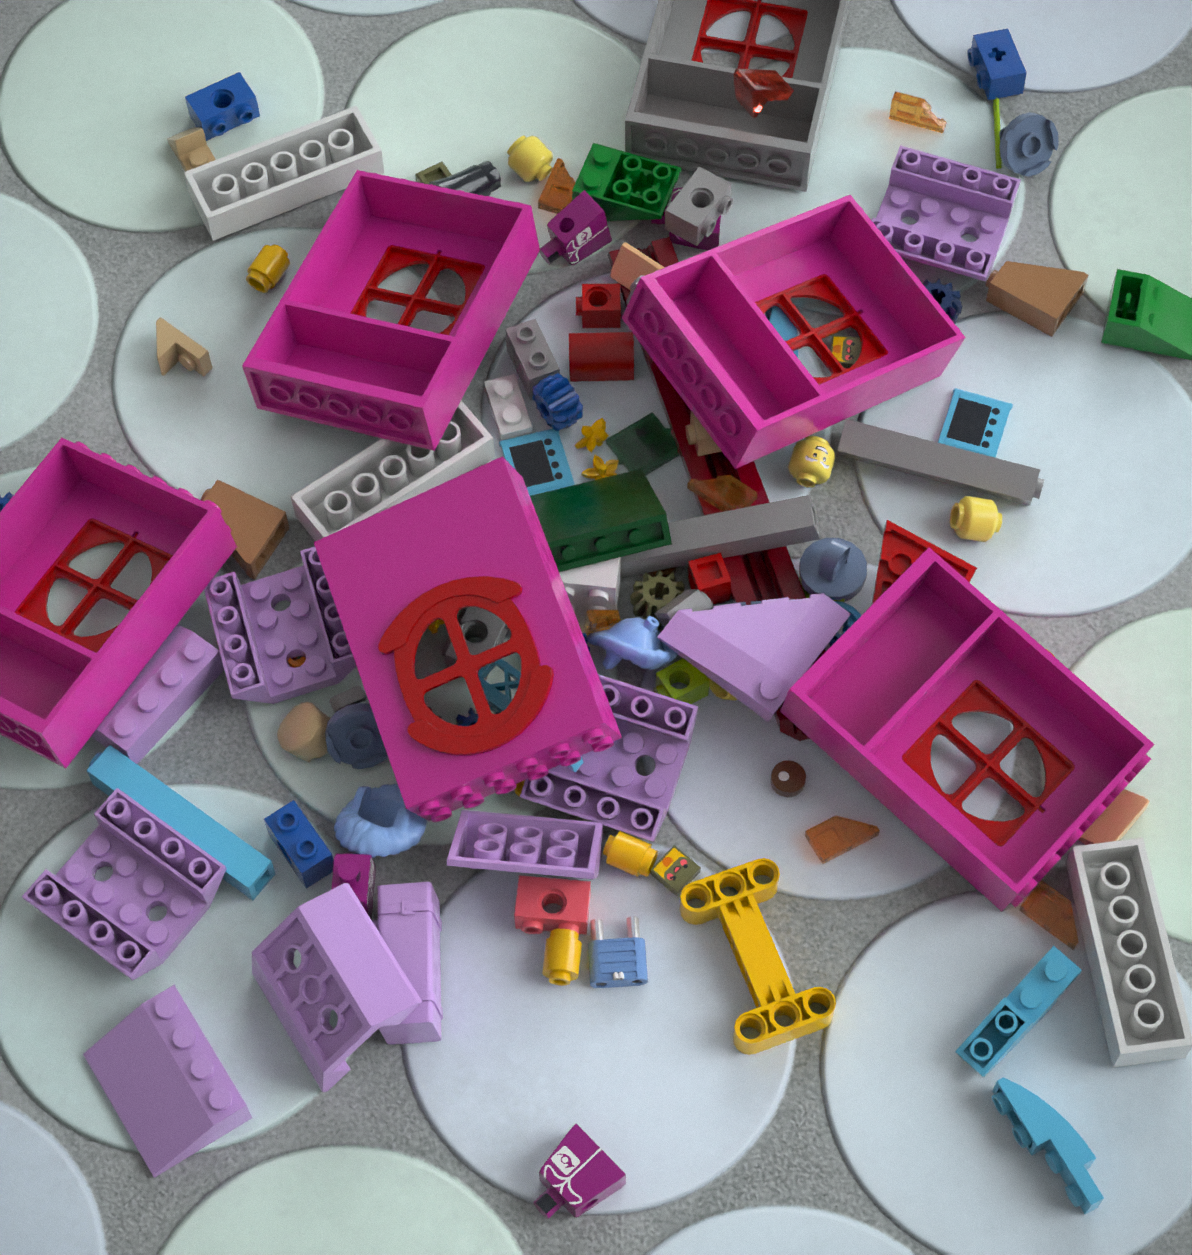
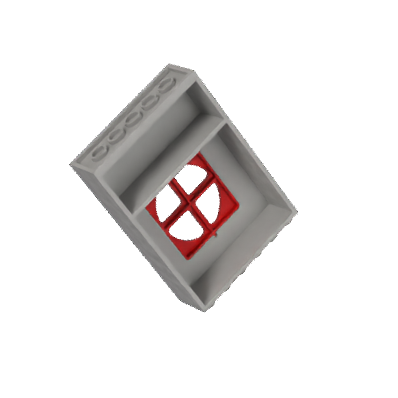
(689, 108)

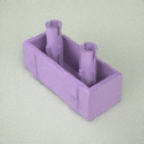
(412, 930)

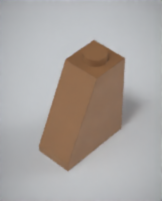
(1036, 293)
(253, 525)

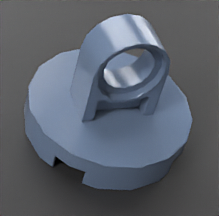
(1028, 144)
(833, 569)
(355, 737)

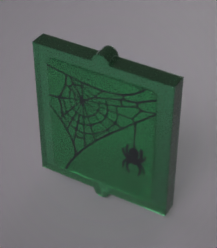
(644, 445)

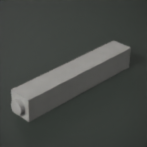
(940, 462)
(730, 533)

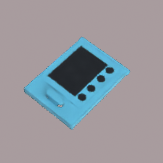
(975, 422)
(539, 460)

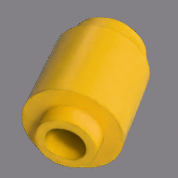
(267, 268)
(630, 854)
(562, 956)

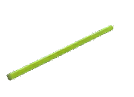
(996, 112)

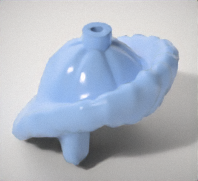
(634, 641)
(378, 823)

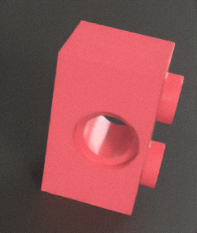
(537, 892)

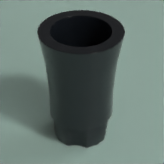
(476, 179)

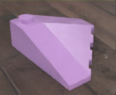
(757, 647)

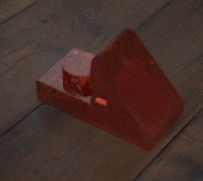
(757, 87)

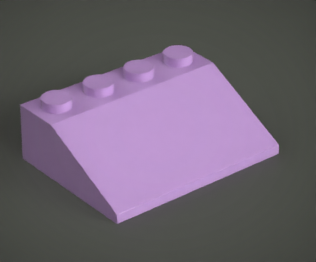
(160, 694)
(527, 844)
(166, 1082)

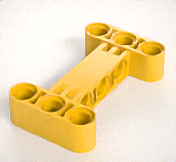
(756, 955)

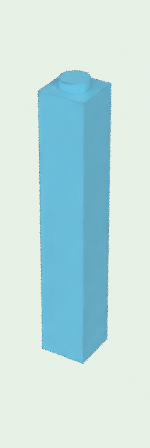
(246, 867)

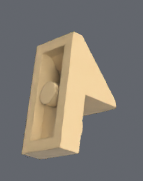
(191, 148)
(176, 347)

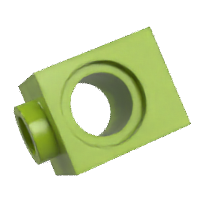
(686, 673)

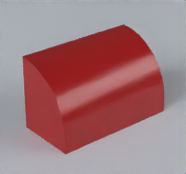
(601, 356)

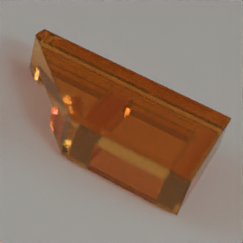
(915, 112)
(558, 189)
(724, 492)
(600, 620)
(838, 836)
(1052, 913)

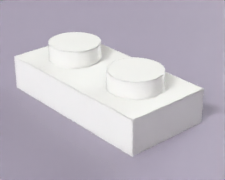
(508, 407)

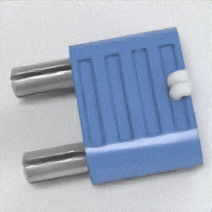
(619, 960)

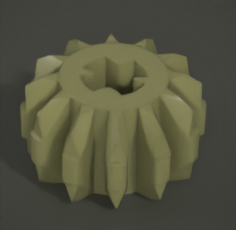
(654, 587)

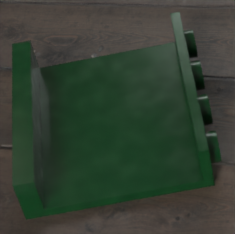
(602, 520)

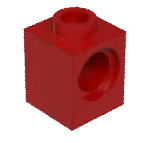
(599, 317)
(711, 577)

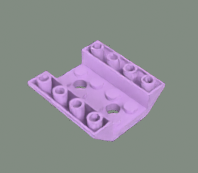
(946, 203)
(259, 640)
(607, 782)
(150, 869)
(340, 970)

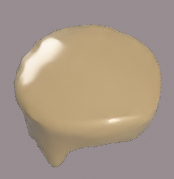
(304, 732)

